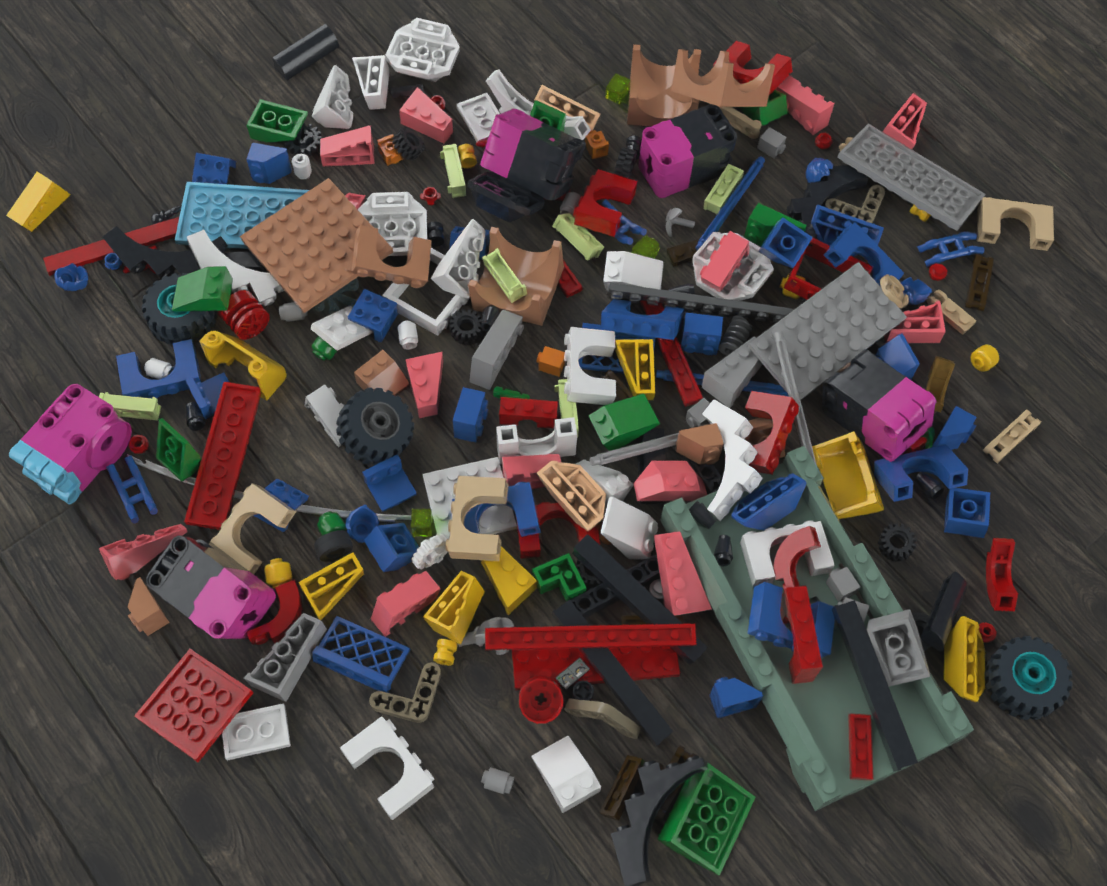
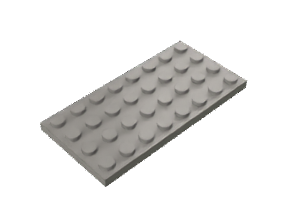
(911, 176)
(829, 329)

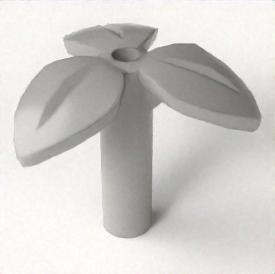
(672, 218)

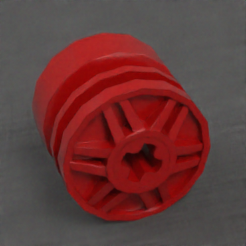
(245, 315)
(547, 710)

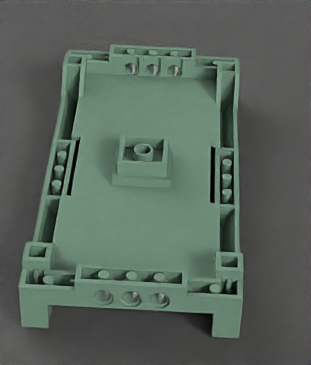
(815, 713)

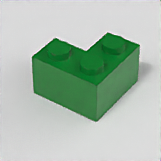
(562, 574)

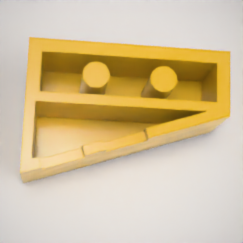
(37, 202)
(638, 365)
(510, 580)
(331, 583)
(455, 607)

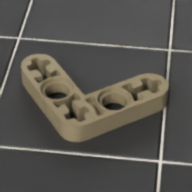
(863, 212)
(410, 704)
(606, 712)

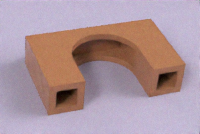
(367, 262)

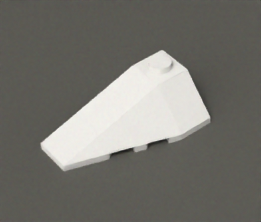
(333, 104)
(461, 261)

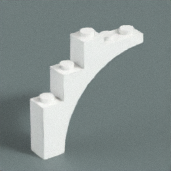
(511, 99)
(208, 255)
(739, 453)

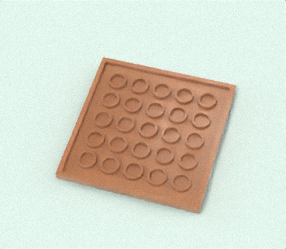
(311, 244)

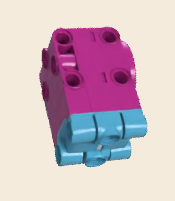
(72, 443)

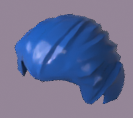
(817, 169)
(71, 277)
(916, 290)
(361, 523)

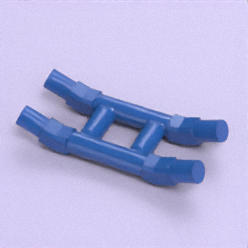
(627, 225)
(945, 254)
(122, 486)

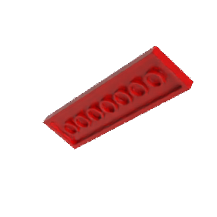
(223, 456)
(637, 661)

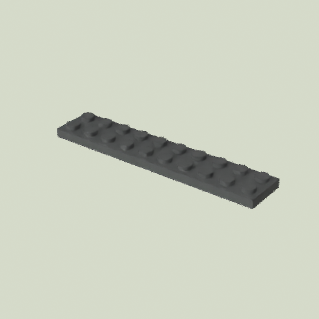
(691, 301)

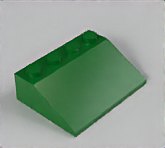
(707, 819)

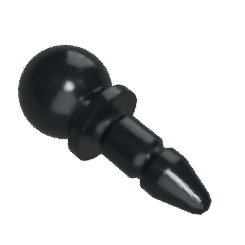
(164, 216)

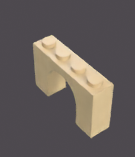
(1035, 216)
(468, 493)
(255, 501)

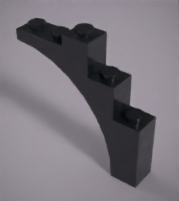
(841, 180)
(163, 263)
(633, 841)

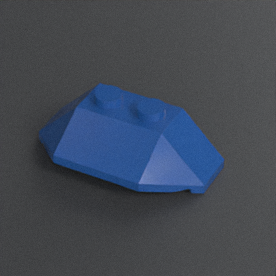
(830, 224)
(769, 502)

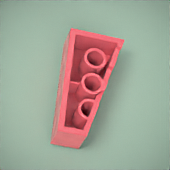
(805, 106)
(678, 576)

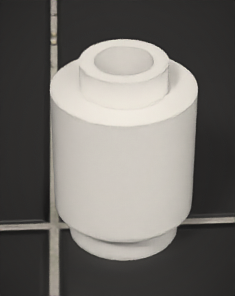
(301, 166)
(408, 334)
(157, 368)

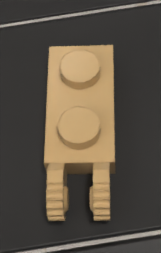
(952, 312)

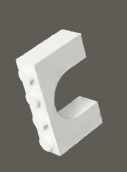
(579, 385)
(560, 441)
(757, 548)
(381, 738)

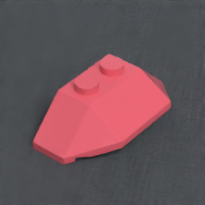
(669, 482)

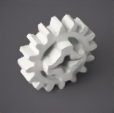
(430, 551)

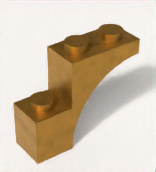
(939, 379)

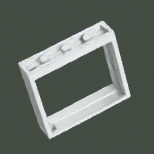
(419, 317)

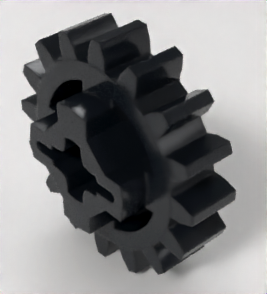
(306, 141)

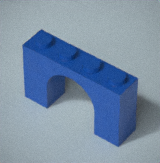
(856, 241)
(619, 319)
(136, 385)
(936, 460)
(521, 500)
(767, 624)

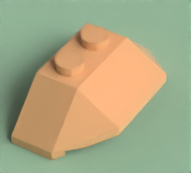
(567, 105)
(575, 492)

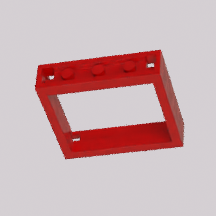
(806, 289)

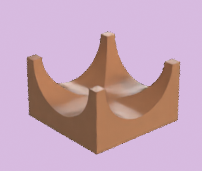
(719, 85)
(651, 92)
(535, 270)

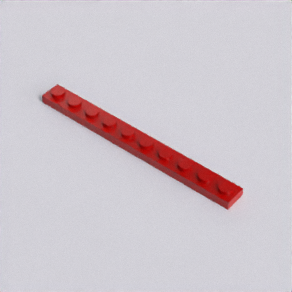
(590, 636)

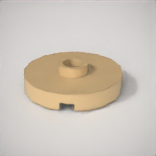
(894, 290)

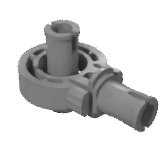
(478, 635)

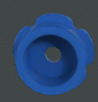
(110, 258)

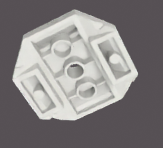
(423, 50)
(396, 218)
(745, 280)

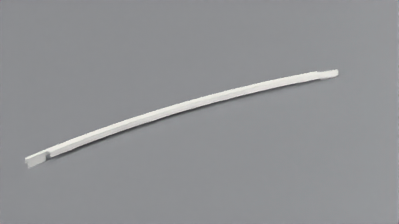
(303, 508)

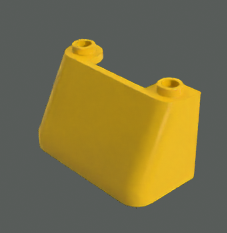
(227, 348)
(848, 476)

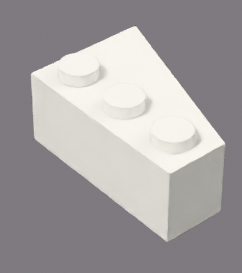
(373, 78)
(326, 410)

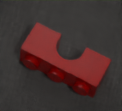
(517, 409)

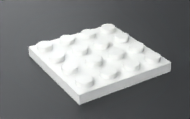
(440, 494)

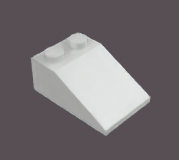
(633, 270)
(611, 481)
(629, 529)
(566, 773)

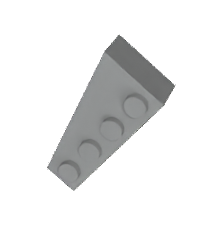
(495, 349)
(731, 374)
(287, 660)

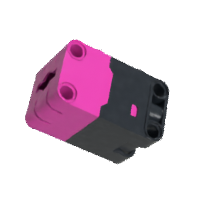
(686, 150)
(532, 153)
(878, 405)
(210, 588)

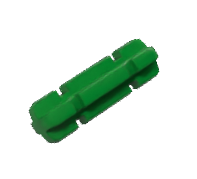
(499, 392)

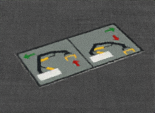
(572, 673)

